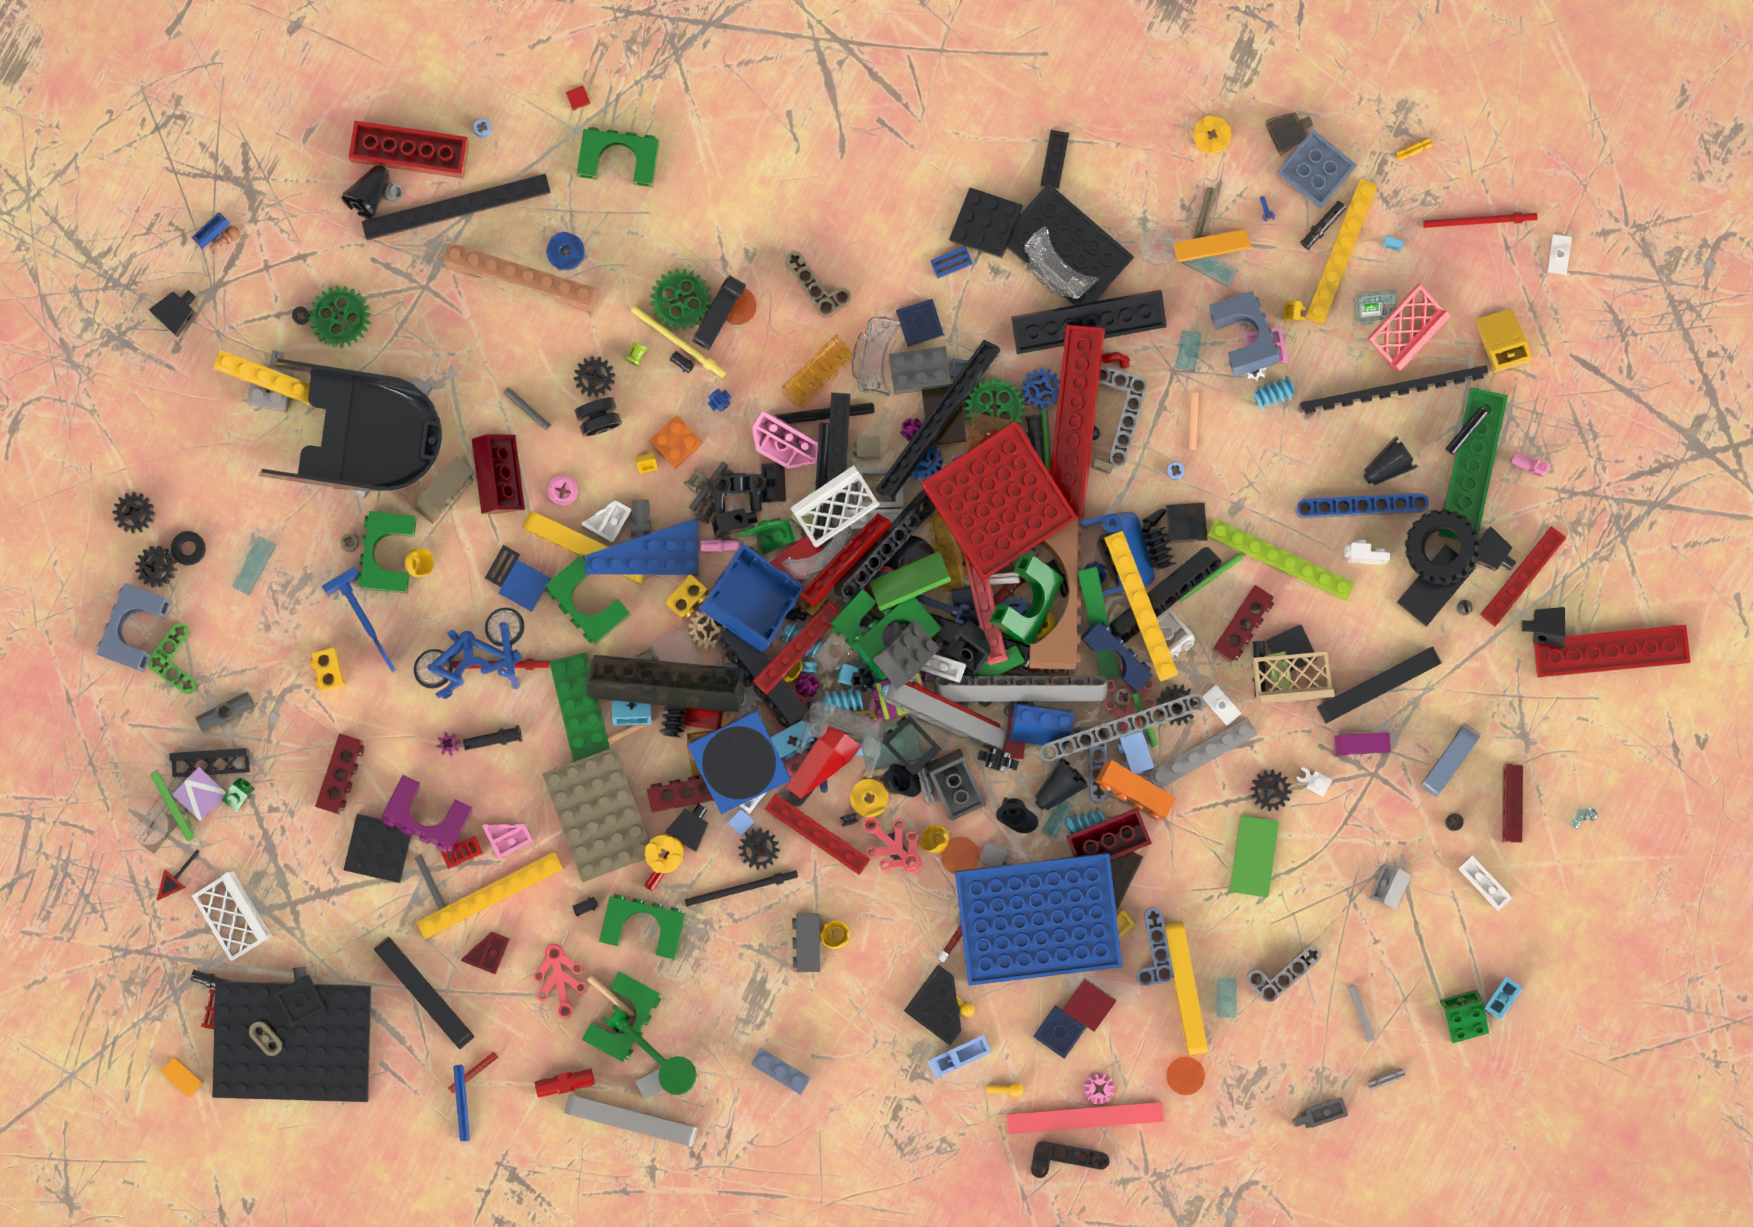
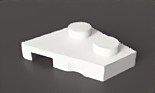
(608, 521)

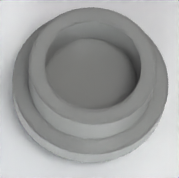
(393, 192)

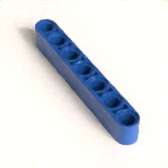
(1370, 501)

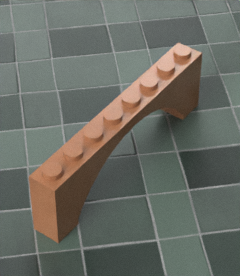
(477, 263)
(1059, 647)

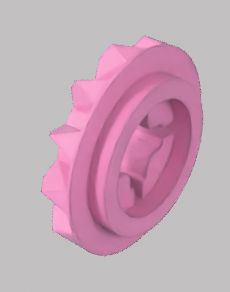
(559, 482)
(1108, 1089)

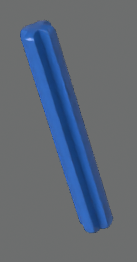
(461, 1101)

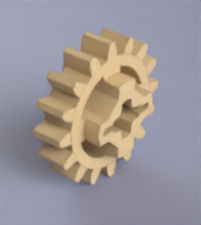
(700, 627)

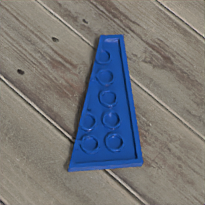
(658, 553)

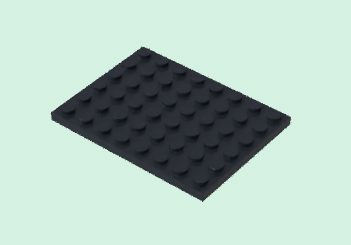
(318, 1057)

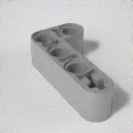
(1287, 971)

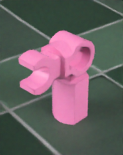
(1538, 467)

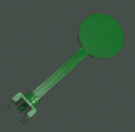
(675, 1075)

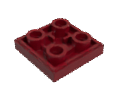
(1089, 1005)

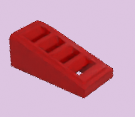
(476, 845)

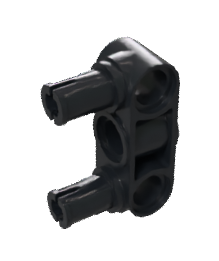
(737, 483)

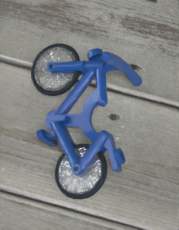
(502, 629)

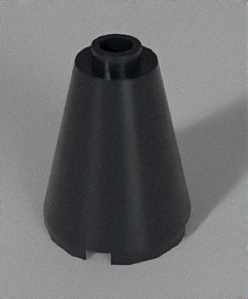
(367, 192)
(1389, 463)
(1060, 785)

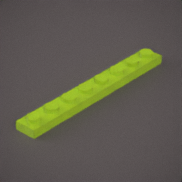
(1280, 559)

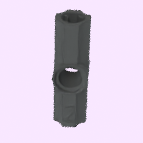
(640, 522)
(236, 705)

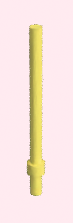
(708, 363)

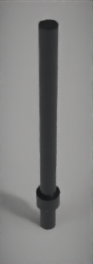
(778, 878)

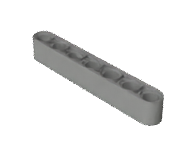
(946, 716)
(631, 1120)

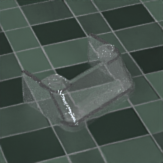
(826, 714)

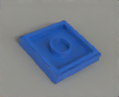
(524, 585)

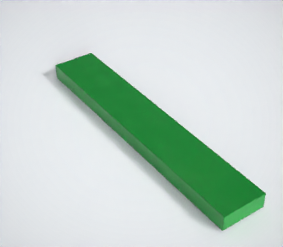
(1097, 612)

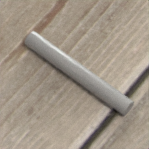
(1361, 1013)

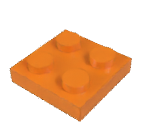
(676, 442)

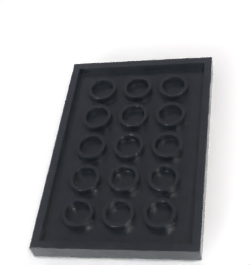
(1074, 238)

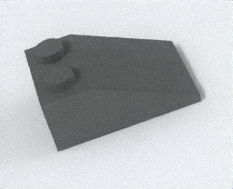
(955, 784)

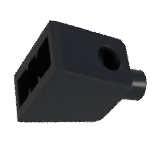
(174, 311)
(725, 525)
(1495, 551)
(1547, 626)
(689, 827)

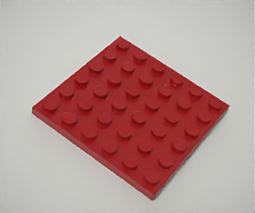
(998, 500)

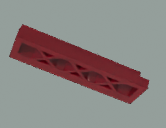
(1512, 803)

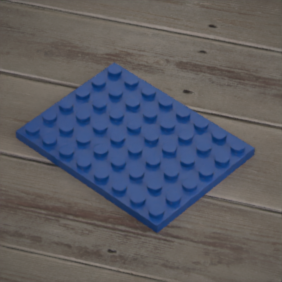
(1038, 919)

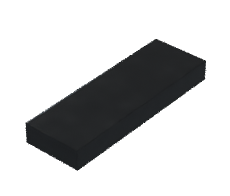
(1054, 158)

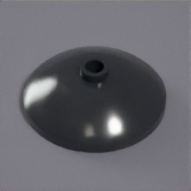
(912, 550)

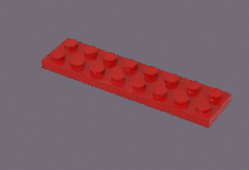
(1614, 651)

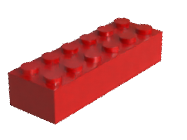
(408, 149)

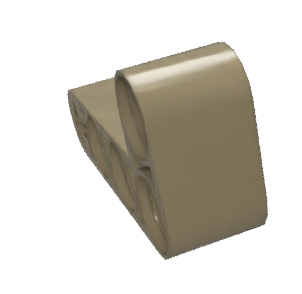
(812, 283)

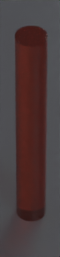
(478, 1068)

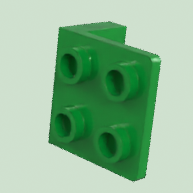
(770, 534)
(1465, 1016)

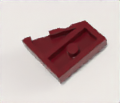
(488, 953)

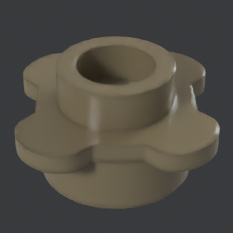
(826, 681)

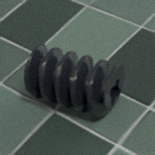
(1159, 548)
(673, 721)

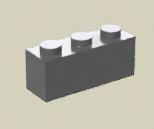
(807, 942)

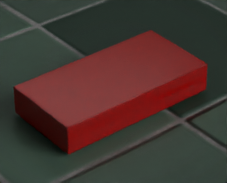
(703, 718)

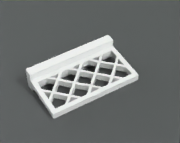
(830, 491)
(243, 904)

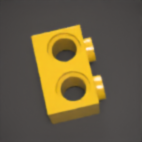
(682, 593)
(332, 668)

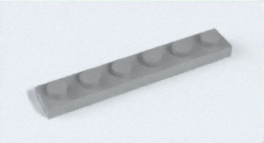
(1202, 754)

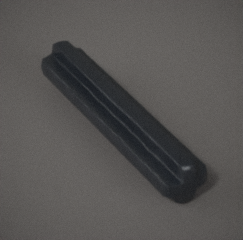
(1465, 432)

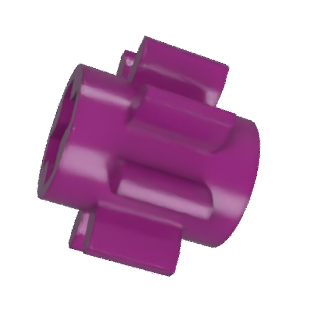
(910, 428)
(807, 685)
(449, 749)

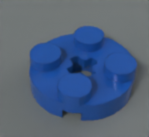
(566, 240)

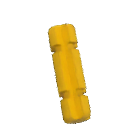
(1414, 149)

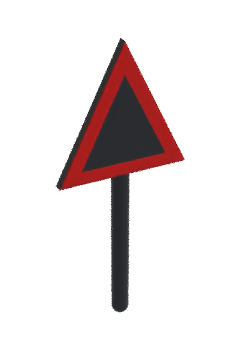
(170, 884)

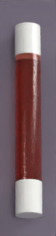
(951, 944)

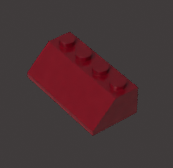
(498, 473)
(1116, 835)

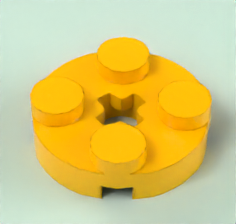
(1210, 124)
(874, 788)
(670, 844)

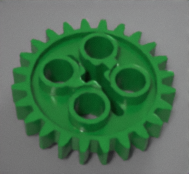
(353, 307)
(688, 315)
(1012, 407)

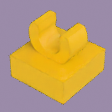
(1292, 311)
(646, 463)

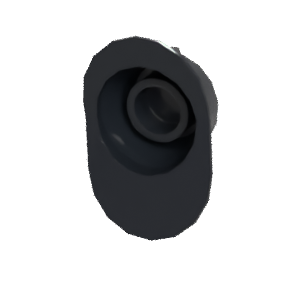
(900, 781)
(1016, 816)

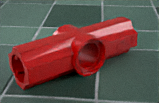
(564, 1083)

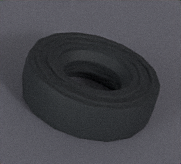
(190, 559)

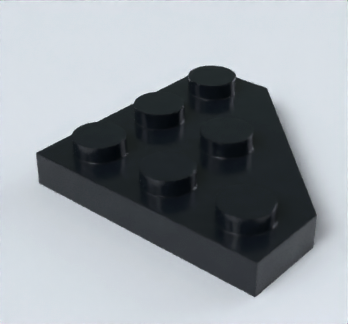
(937, 1006)

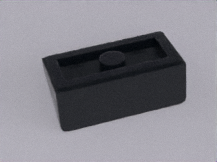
(775, 487)

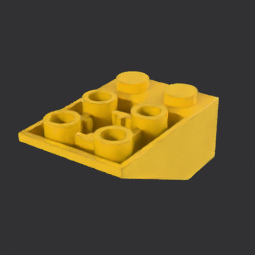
(1503, 340)

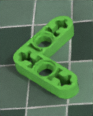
(166, 657)

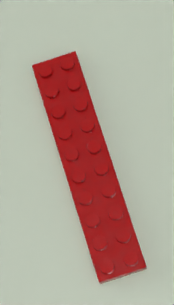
(1076, 413)

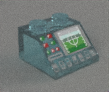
(1374, 306)

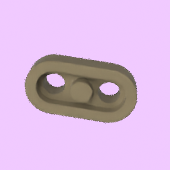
(264, 1039)

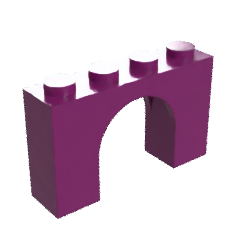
(442, 835)

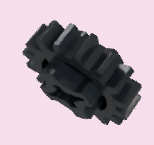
(606, 380)
(125, 516)
(158, 559)
(1175, 695)
(997, 760)
(1279, 794)
(770, 854)

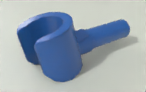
(1266, 209)

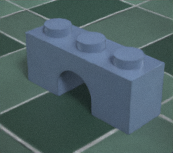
(780, 1071)

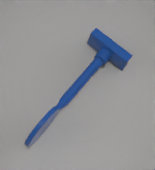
(342, 583)

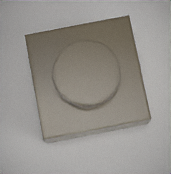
(796, 532)

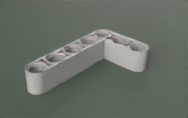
(1127, 412)

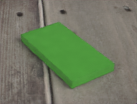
(910, 581)
(174, 809)
(1254, 856)

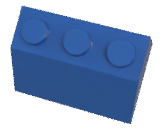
(1040, 724)

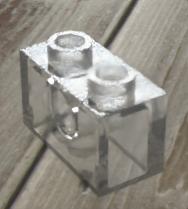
(824, 658)

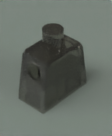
(1287, 131)

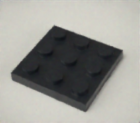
(985, 223)
(377, 849)

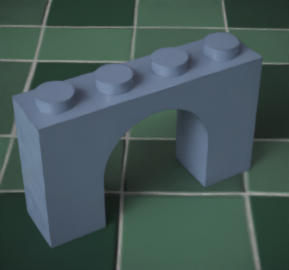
(1246, 310)
(130, 601)

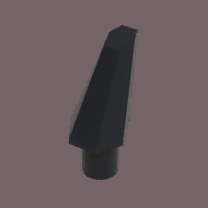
(1152, 520)
(795, 613)

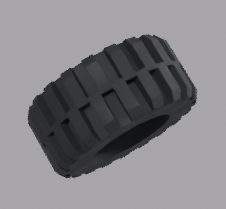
(1424, 529)

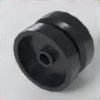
(598, 416)

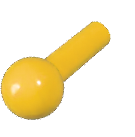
(966, 1008)
(1015, 1089)

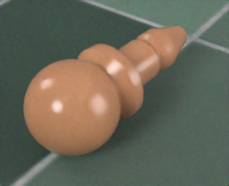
(231, 234)

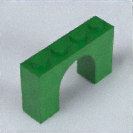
(596, 142)
(379, 526)
(1044, 586)
(849, 617)
(595, 626)
(871, 642)
(620, 910)
(620, 1044)

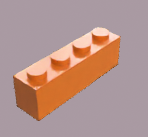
(1135, 790)

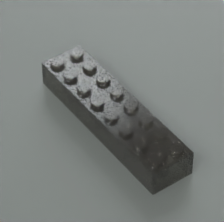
(666, 683)

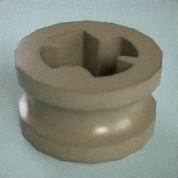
(354, 540)
(1122, 691)

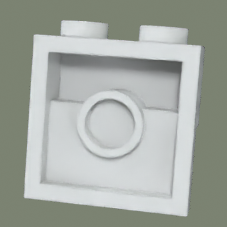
(1361, 553)
(1175, 633)

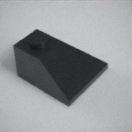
(1186, 522)
(969, 647)

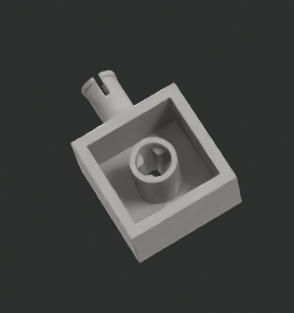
(262, 398)

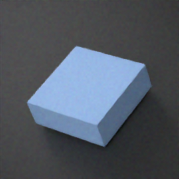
(741, 822)

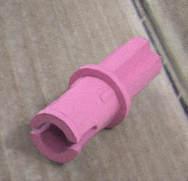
(719, 545)

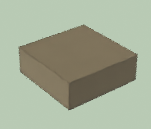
(1103, 466)

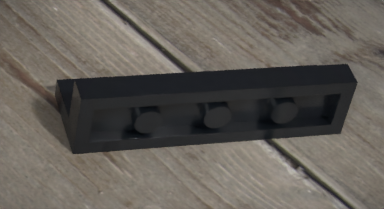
(210, 755)

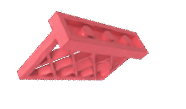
(1416, 340)

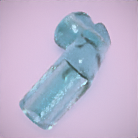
(1583, 814)

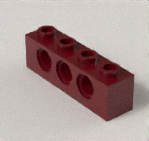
(1255, 596)
(343, 744)
(658, 804)

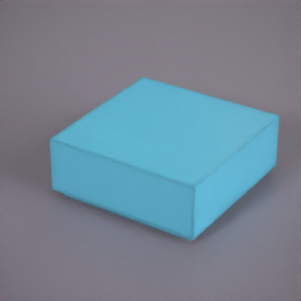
(1392, 243)

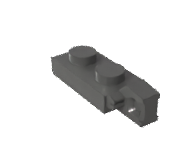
(1322, 1113)

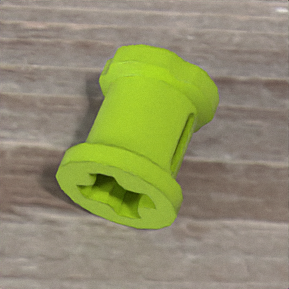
(636, 354)

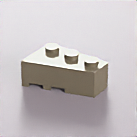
(444, 489)

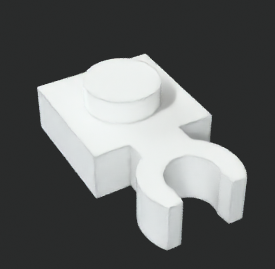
(1316, 783)

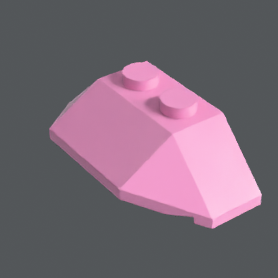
(783, 442)

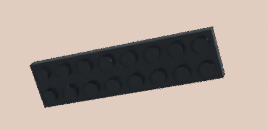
(1116, 315)

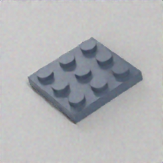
(1316, 169)

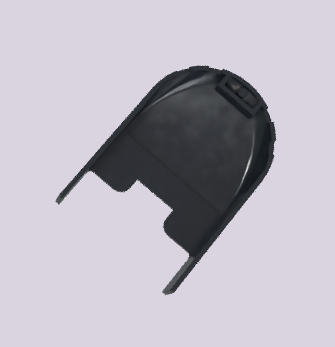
(374, 435)

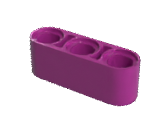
(1362, 743)

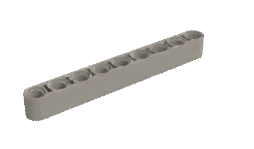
(1023, 688)
(1129, 720)

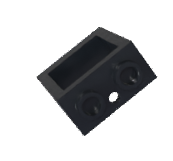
(925, 759)

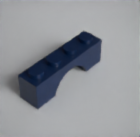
(1133, 672)

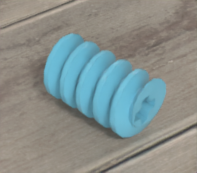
(1274, 392)
(792, 630)
(845, 700)
(1085, 821)

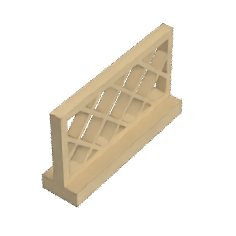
(1297, 694)

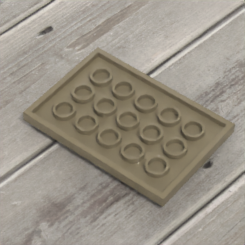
(598, 814)

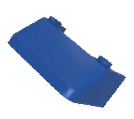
(1130, 525)

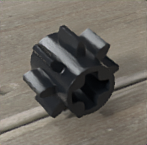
(862, 680)

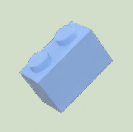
(1135, 753)

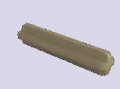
(1205, 212)

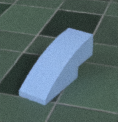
(959, 1056)

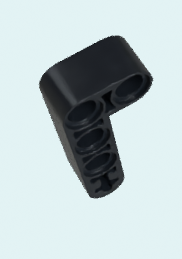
(718, 312)
(1070, 1159)

